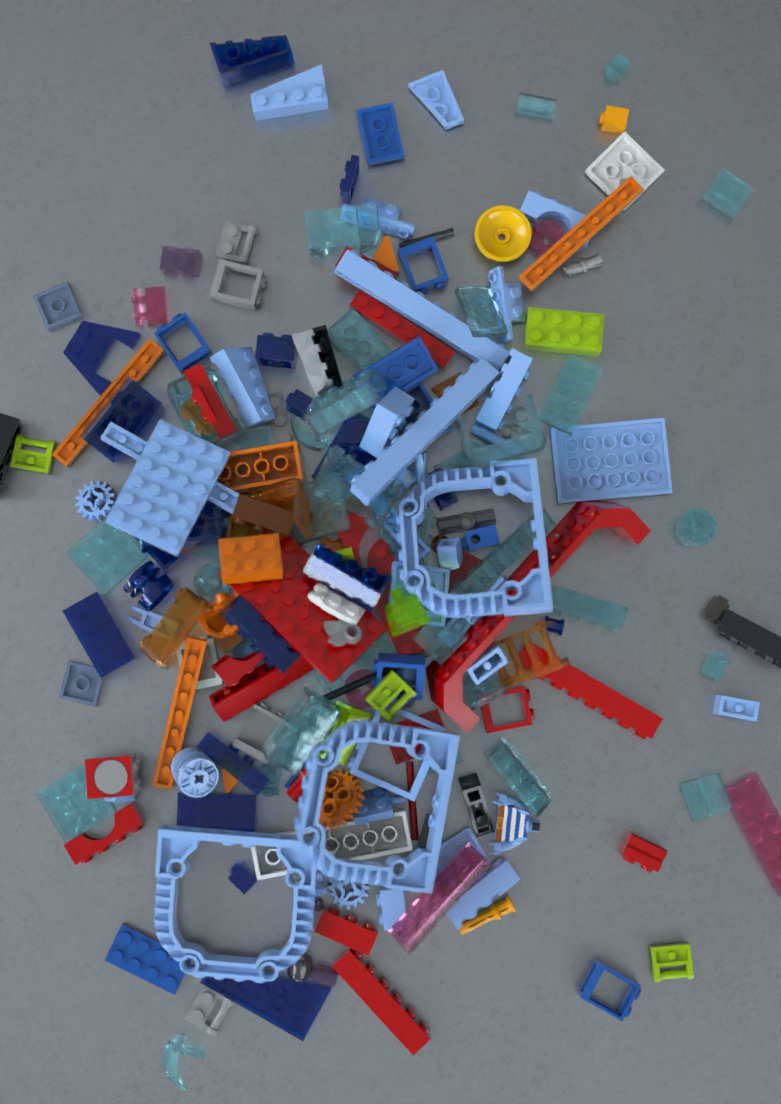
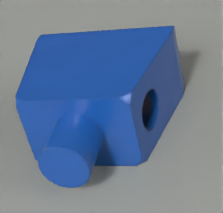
(486, 535)

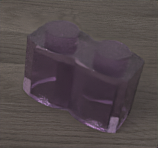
(180, 261)

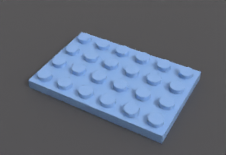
(611, 461)
(168, 488)

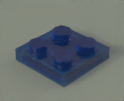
(348, 184)

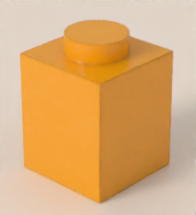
(614, 119)

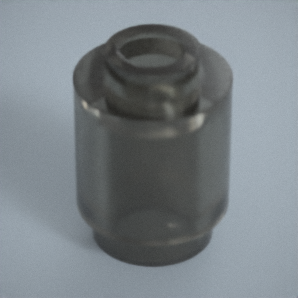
(716, 609)

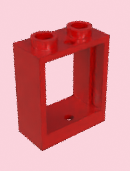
(529, 713)

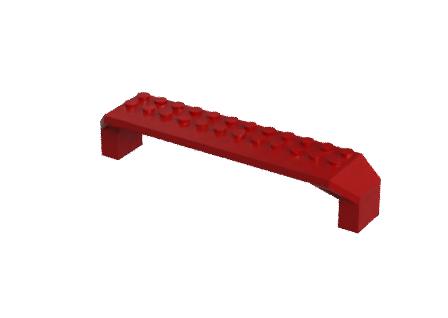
(446, 680)

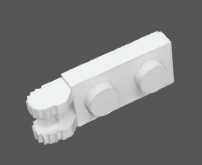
(336, 604)

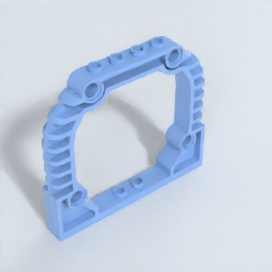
(532, 592)
(174, 846)
(418, 868)

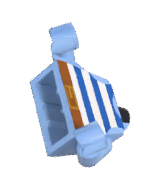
(511, 824)

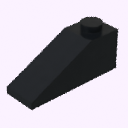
(476, 804)

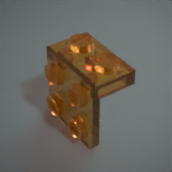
(191, 411)

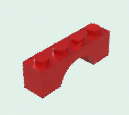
(232, 669)
(84, 846)

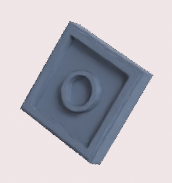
(58, 306)
(81, 684)

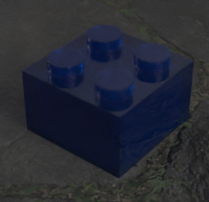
(276, 351)

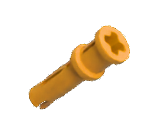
(495, 911)

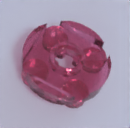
(540, 230)
(355, 696)

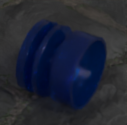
(145, 582)

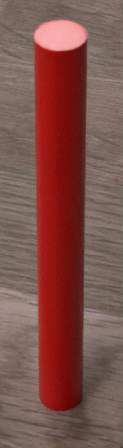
(412, 805)

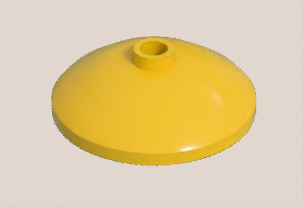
(506, 222)

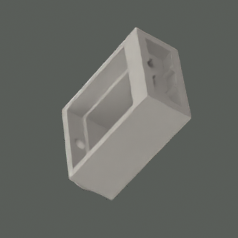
(219, 279)

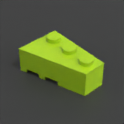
(349, 714)

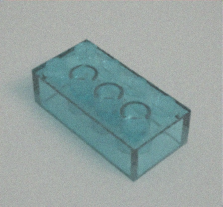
(357, 341)
(345, 401)
(299, 730)

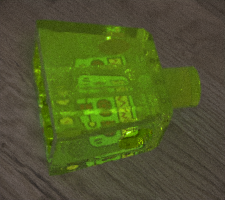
(405, 613)

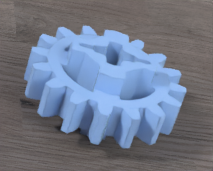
(95, 500)
(357, 891)

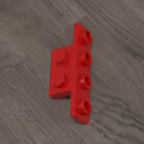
(209, 401)

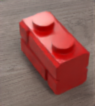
(643, 851)

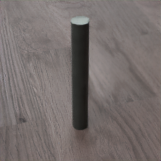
(438, 235)

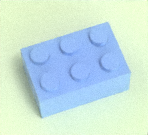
(387, 421)

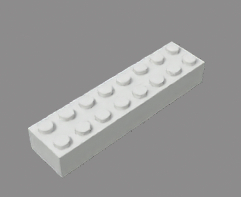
(349, 841)

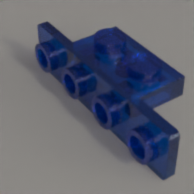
(233, 762)

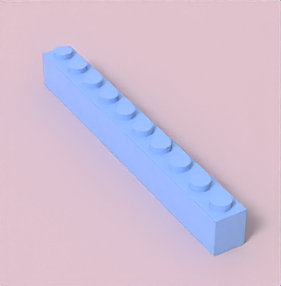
(418, 309)
(423, 432)

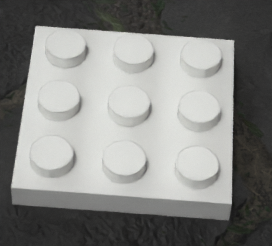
(621, 161)

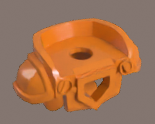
(213, 620)

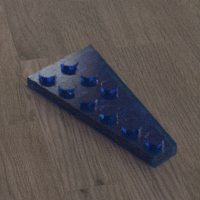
(281, 1001)

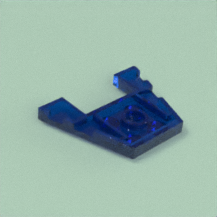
(90, 347)

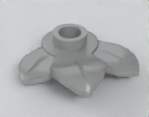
(340, 632)

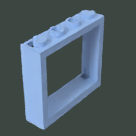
(361, 746)

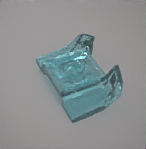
(342, 228)

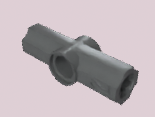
(478, 519)

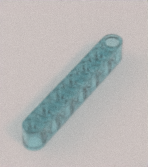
(500, 558)

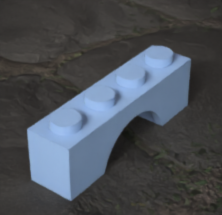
(538, 207)

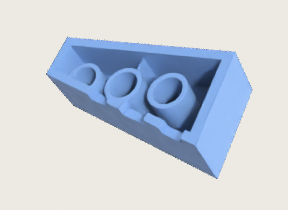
(292, 96)
(245, 384)
(503, 391)
(481, 893)

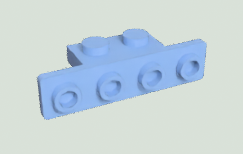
(389, 221)
(509, 301)

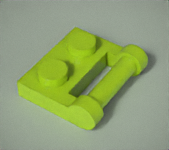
(32, 460)
(386, 692)
(671, 956)

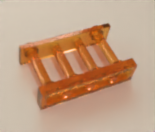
(538, 668)

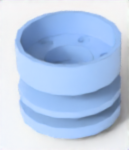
(190, 763)

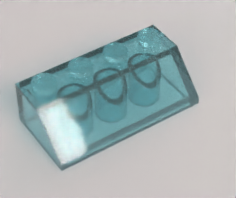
(518, 778)

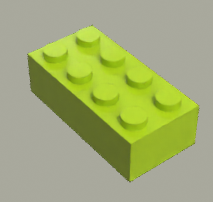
(563, 331)

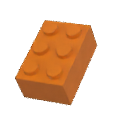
(250, 559)

